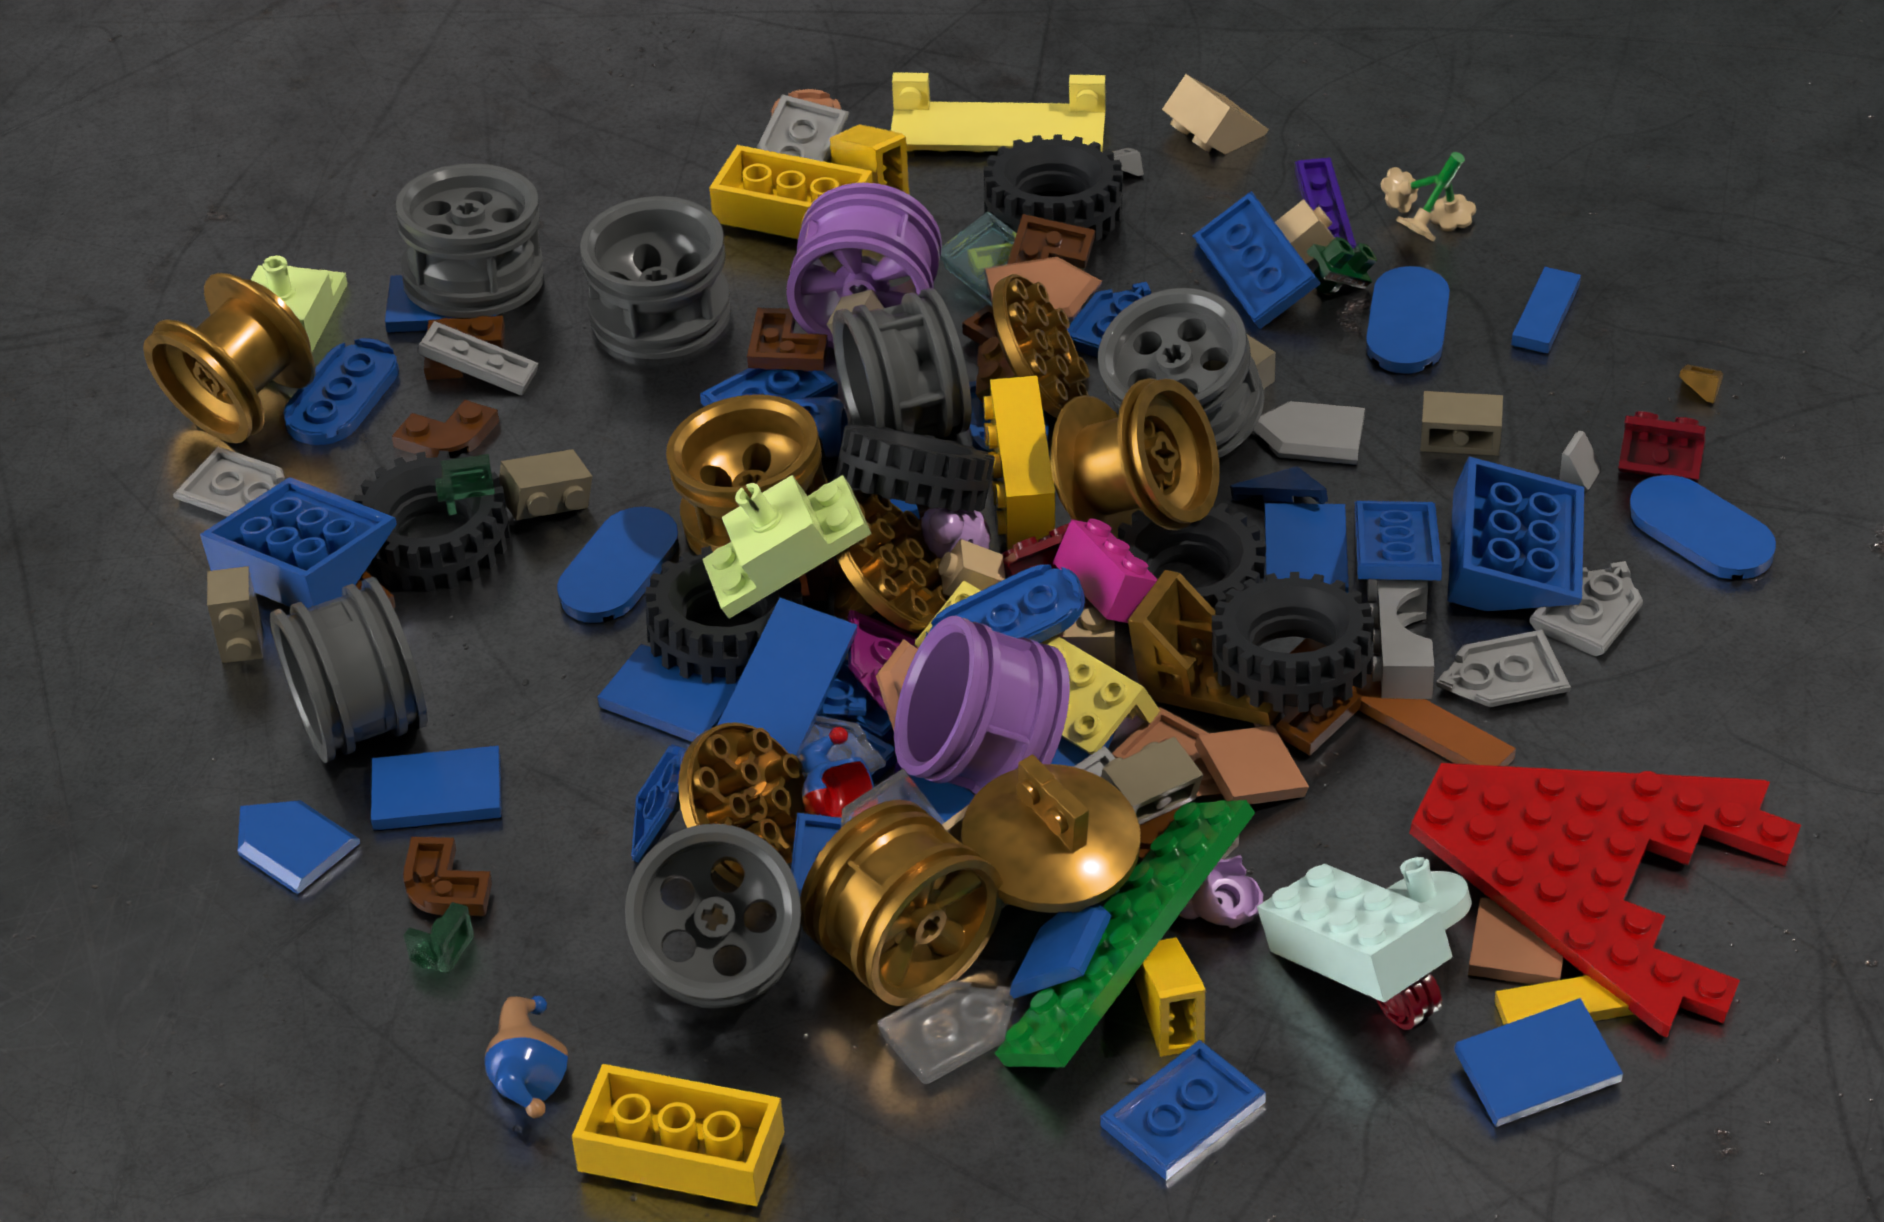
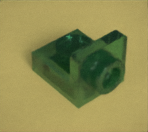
(446, 942)

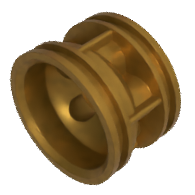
(736, 445)

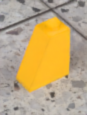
(873, 150)
(1172, 997)

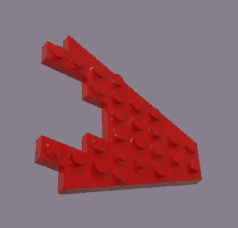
(1566, 850)

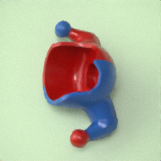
(834, 783)

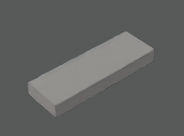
(478, 358)

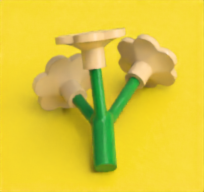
(1449, 211)

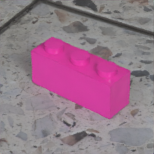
(1105, 567)

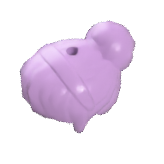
(945, 528)
(1236, 892)

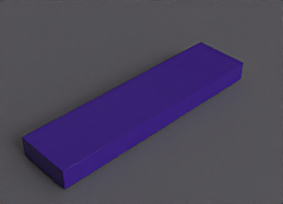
(1321, 189)

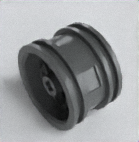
(349, 669)

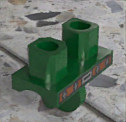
(1342, 265)

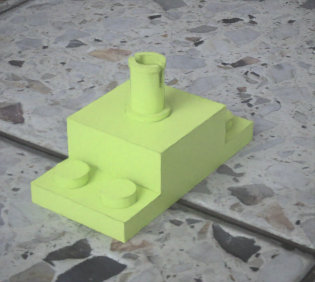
(307, 292)
(781, 538)

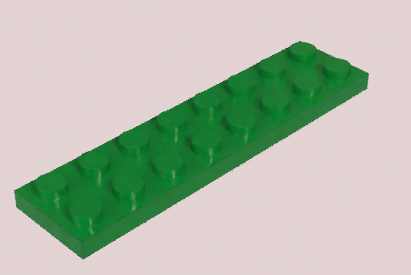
(1139, 918)

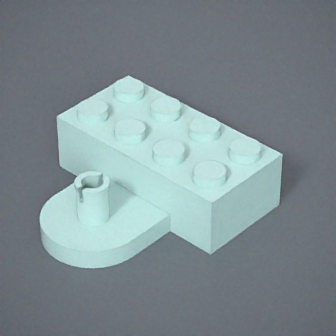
(1363, 932)

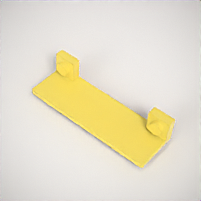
(991, 124)
(1097, 695)

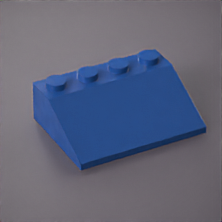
(1515, 539)
(299, 542)

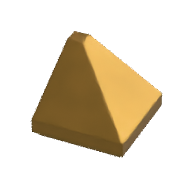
(1703, 381)

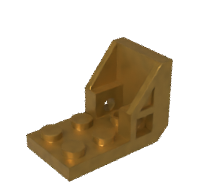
(1172, 659)

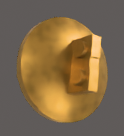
(1031, 343)
(889, 569)
(742, 781)
(1053, 836)

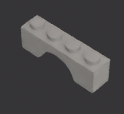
(1404, 658)

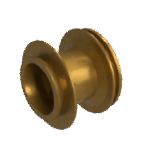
(230, 357)
(1146, 458)

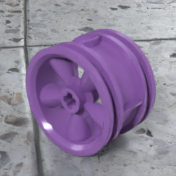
(845, 223)
(979, 704)

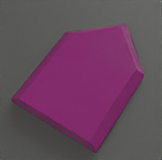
(872, 649)

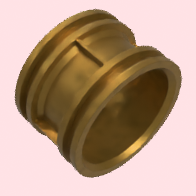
(900, 901)

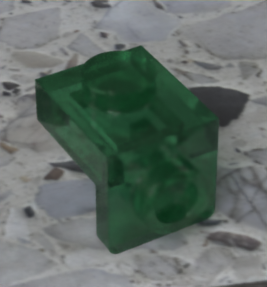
(464, 479)

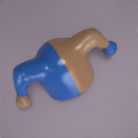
(523, 1058)

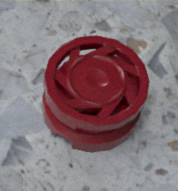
(1413, 1003)

